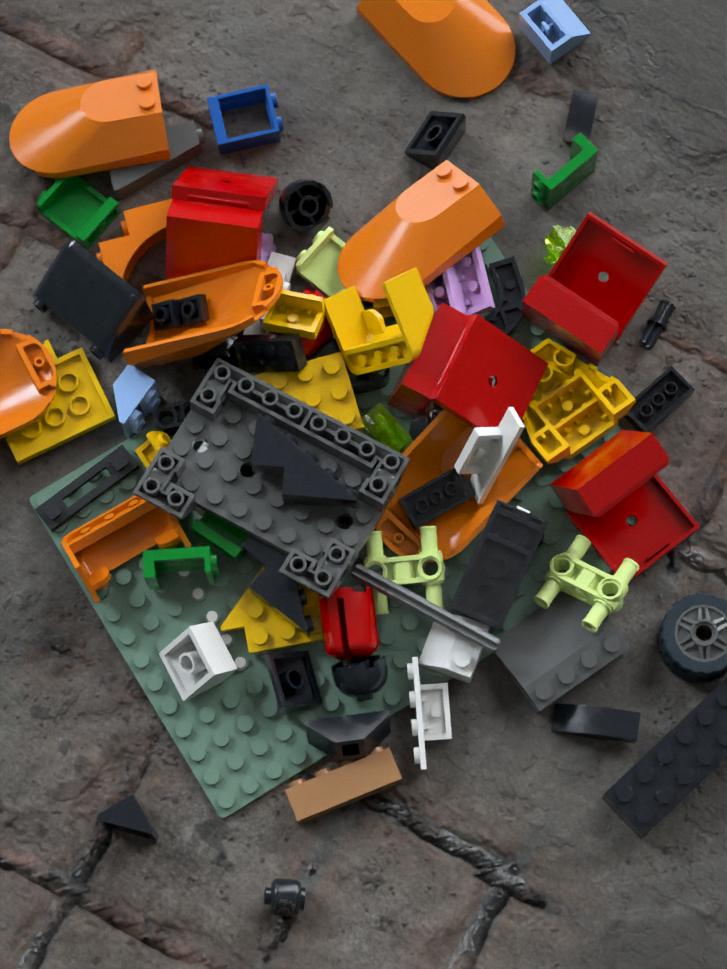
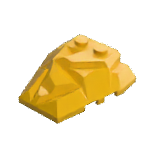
(572, 404)

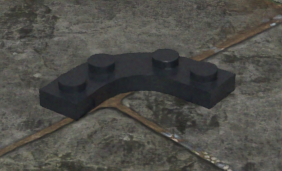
(510, 295)

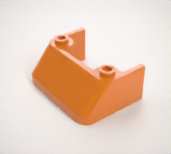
(118, 538)

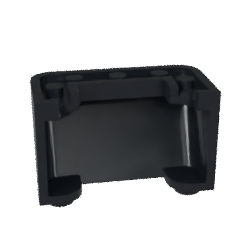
(92, 301)

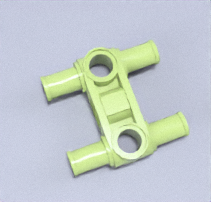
(408, 569)
(586, 583)

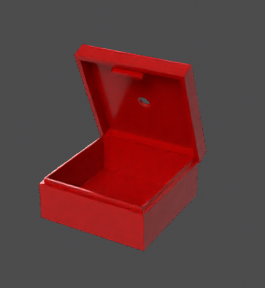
(215, 219)
(578, 305)
(456, 369)
(622, 483)

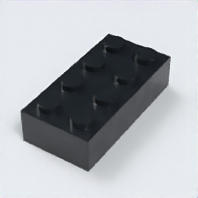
(270, 353)
(659, 400)
(435, 498)

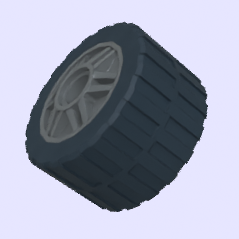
(682, 649)

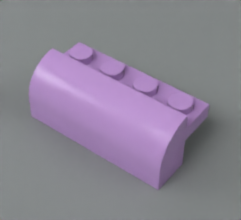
(463, 286)

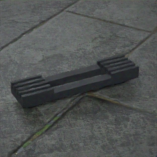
(54, 510)

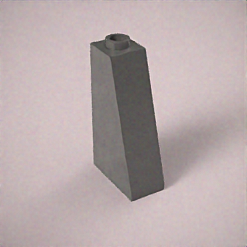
(183, 144)

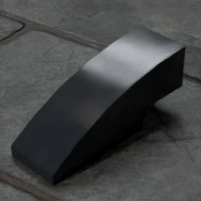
(596, 722)

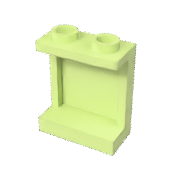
(320, 263)

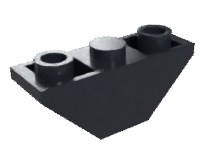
(349, 735)

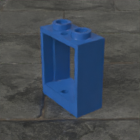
(240, 99)

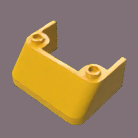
(362, 333)

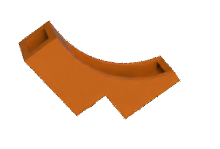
(141, 230)

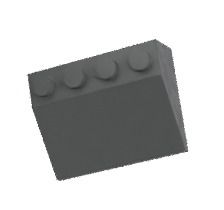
(554, 651)

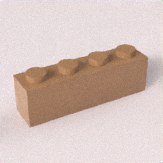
(343, 785)

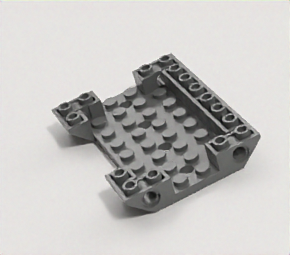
(225, 418)

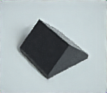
(437, 138)
(293, 681)
(128, 817)

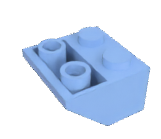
(552, 28)
(135, 397)

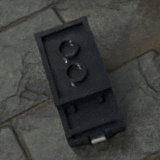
(498, 565)

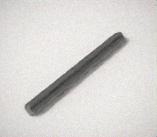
(426, 608)

